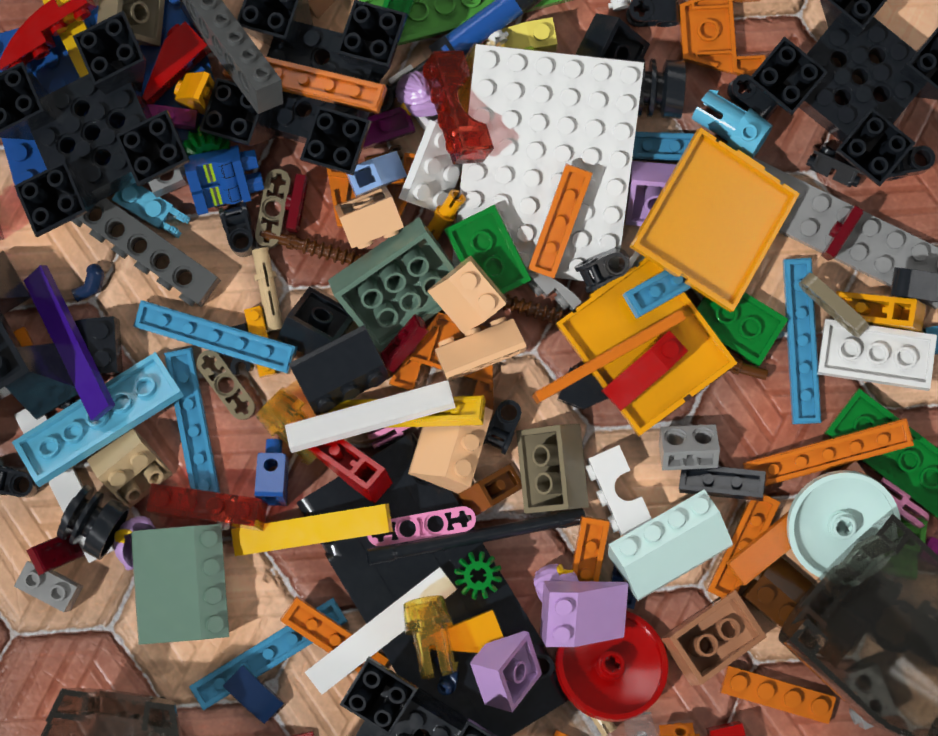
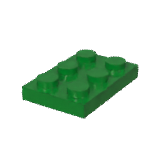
(491, 246)
(746, 330)

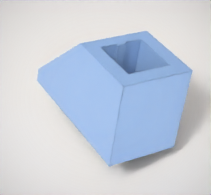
(376, 173)

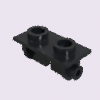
(826, 160)

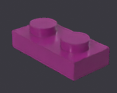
(388, 126)

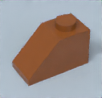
(491, 490)

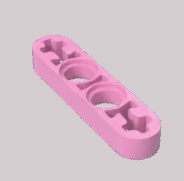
(422, 530)

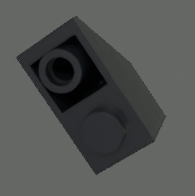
(582, 393)

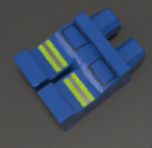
(221, 177)

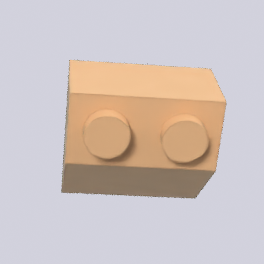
(369, 217)
(467, 295)

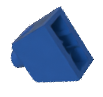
(272, 485)

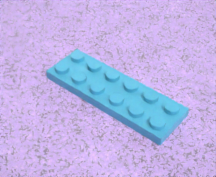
(73, 436)

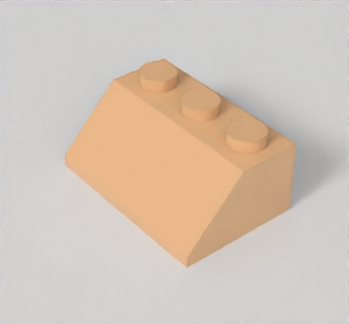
(480, 348)
(449, 454)

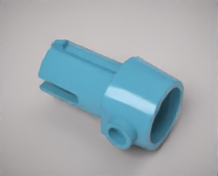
(740, 128)

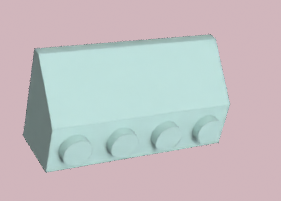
(670, 545)

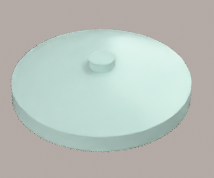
(833, 515)

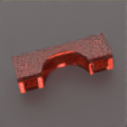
(465, 137)
(207, 506)

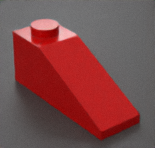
(177, 56)
(645, 370)
(354, 468)

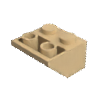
(129, 467)

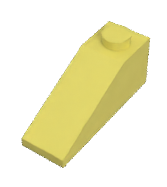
(534, 33)

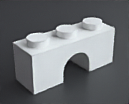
(606, 469)

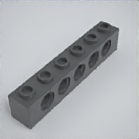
(235, 52)
(202, 281)

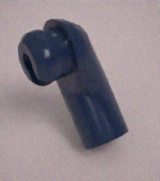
(92, 284)
(447, 683)

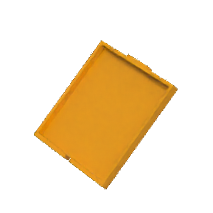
(715, 219)
(608, 321)

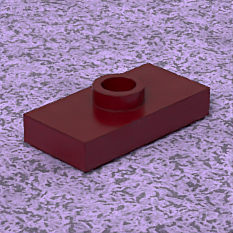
(295, 203)
(841, 232)
(404, 343)
(53, 554)

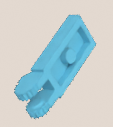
(149, 208)

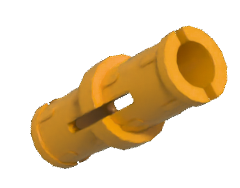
(445, 214)

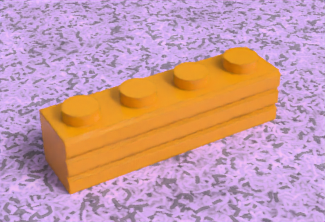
(257, 325)

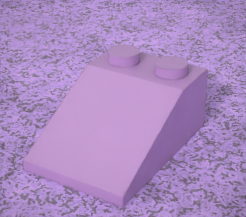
(582, 612)

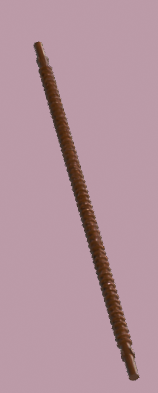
(293, 242)

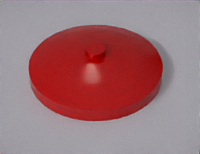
(615, 676)

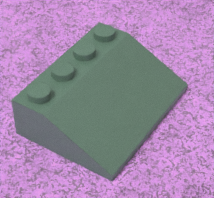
(393, 282)
(179, 584)

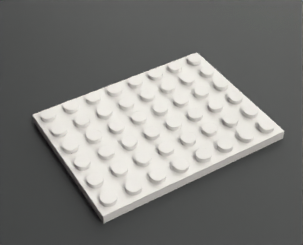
(547, 114)

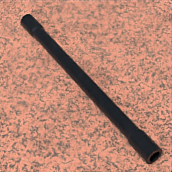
(392, 552)

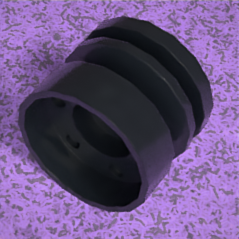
(663, 88)
(88, 519)

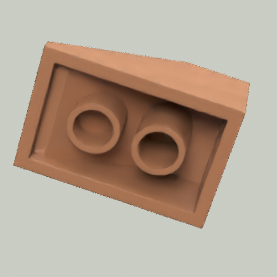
(713, 638)

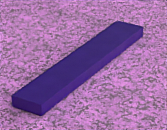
(69, 343)

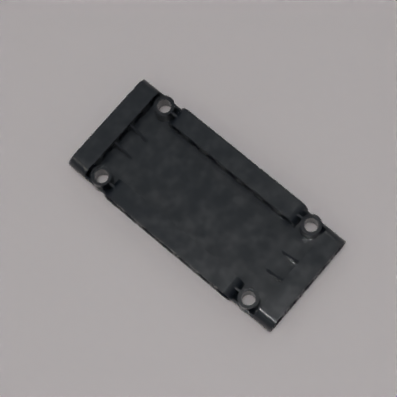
(381, 585)

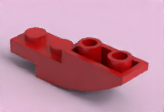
(34, 36)

